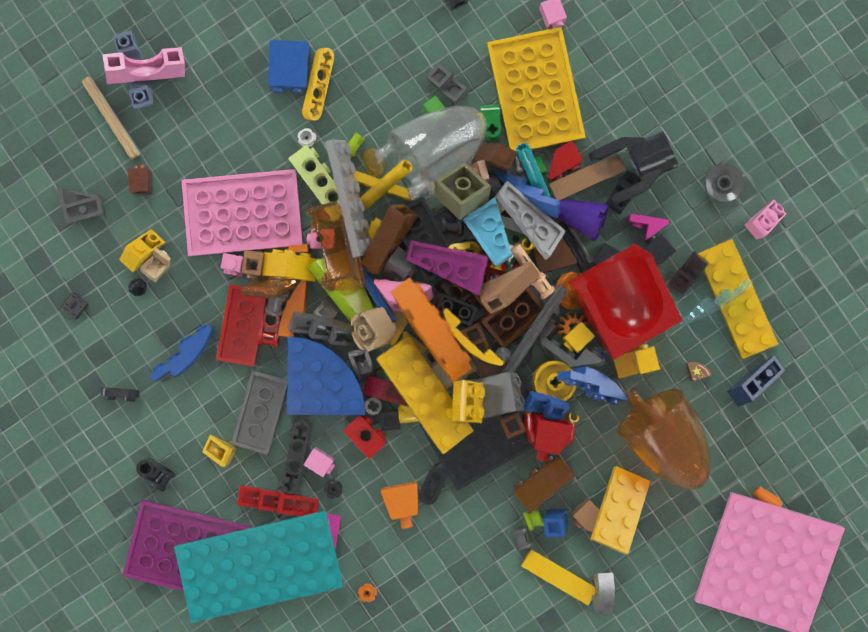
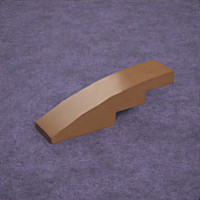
(587, 177)

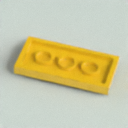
(620, 510)

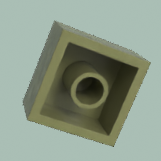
(462, 190)

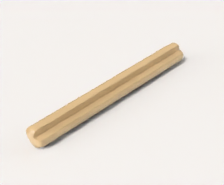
(110, 117)

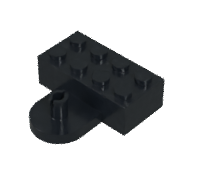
(429, 230)

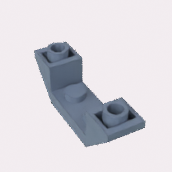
(141, 91)

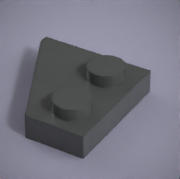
(79, 205)

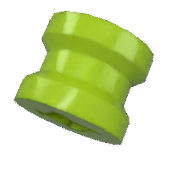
(533, 519)

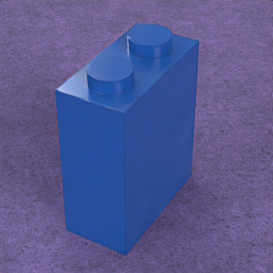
(288, 66)

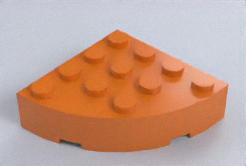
(431, 329)

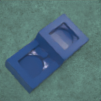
(548, 405)

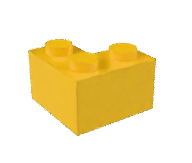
(288, 265)
(638, 361)

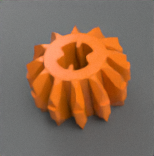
(565, 326)

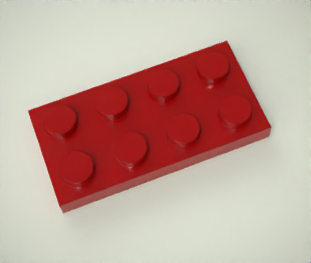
(241, 327)

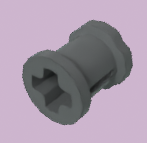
(522, 538)

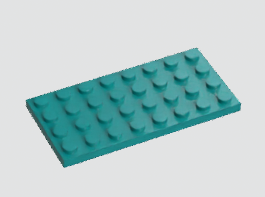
(258, 566)

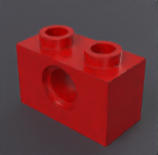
(368, 447)

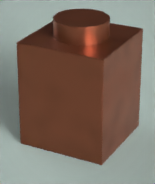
(140, 180)

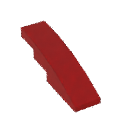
(276, 501)

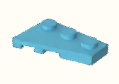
(489, 231)

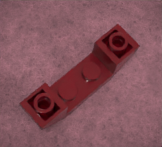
(383, 390)

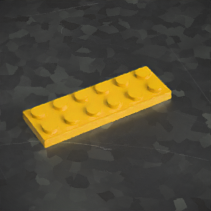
(745, 313)
(423, 393)

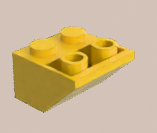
(468, 401)

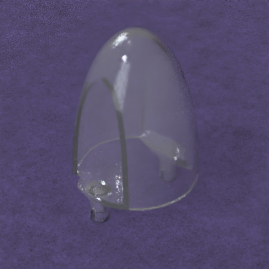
(435, 144)

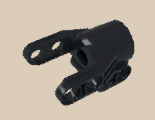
(651, 158)

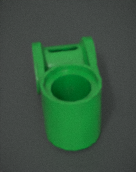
(493, 118)

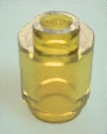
(373, 166)

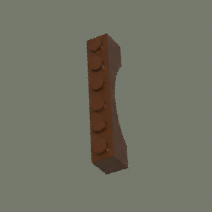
(510, 422)

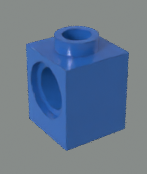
(555, 522)

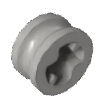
(370, 411)

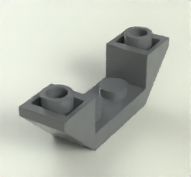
(587, 359)

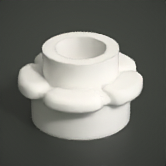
(306, 132)

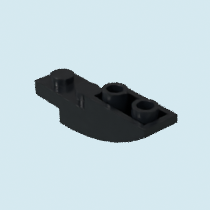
(461, 310)

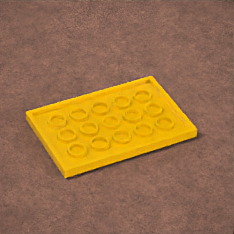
(536, 89)

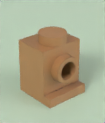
(249, 258)

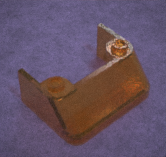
(342, 269)

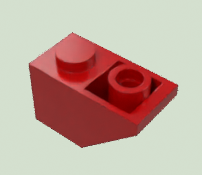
(563, 160)

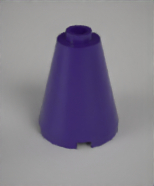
(584, 216)

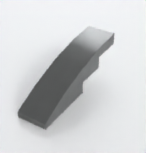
(323, 328)

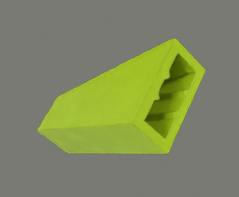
(349, 301)

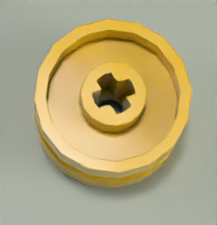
(547, 372)

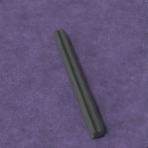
(535, 329)

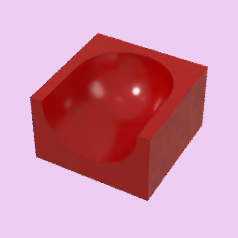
(625, 301)

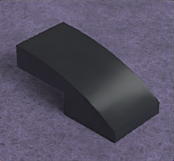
(626, 181)
(688, 273)

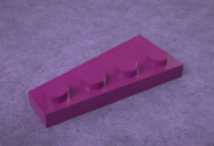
(454, 265)

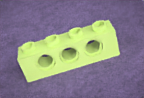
(301, 160)

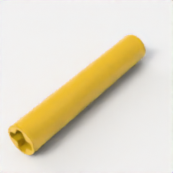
(386, 183)

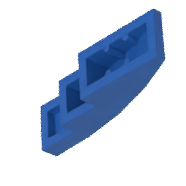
(536, 195)

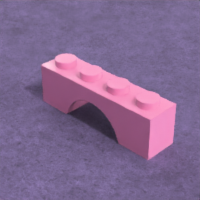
(165, 65)

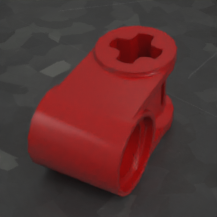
(269, 331)

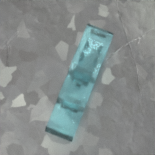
(708, 305)

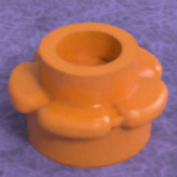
(367, 588)

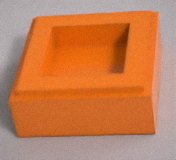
(304, 248)

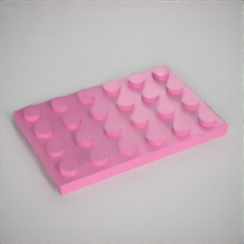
(242, 212)

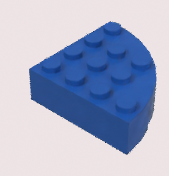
(321, 381)

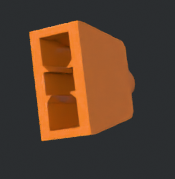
(402, 502)

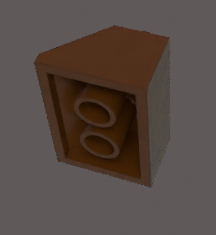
(455, 291)
(514, 319)
(543, 482)

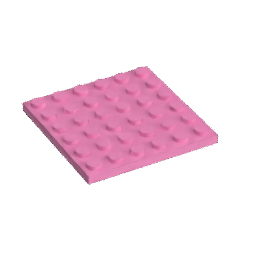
(769, 563)

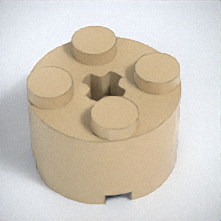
(372, 329)

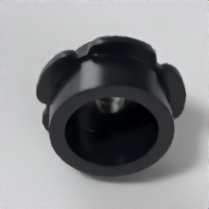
(140, 289)
(328, 489)

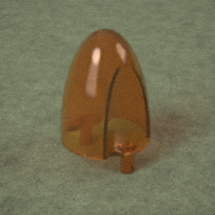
(668, 438)

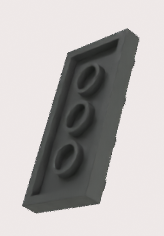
(260, 412)

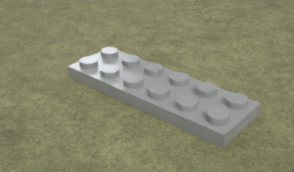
(348, 194)

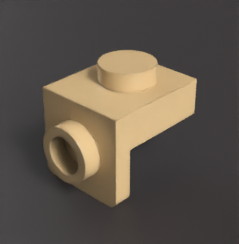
(156, 265)

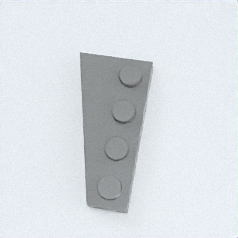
(534, 223)

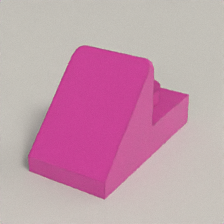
(651, 224)

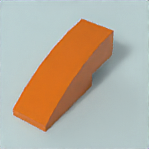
(296, 303)

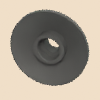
(732, 178)

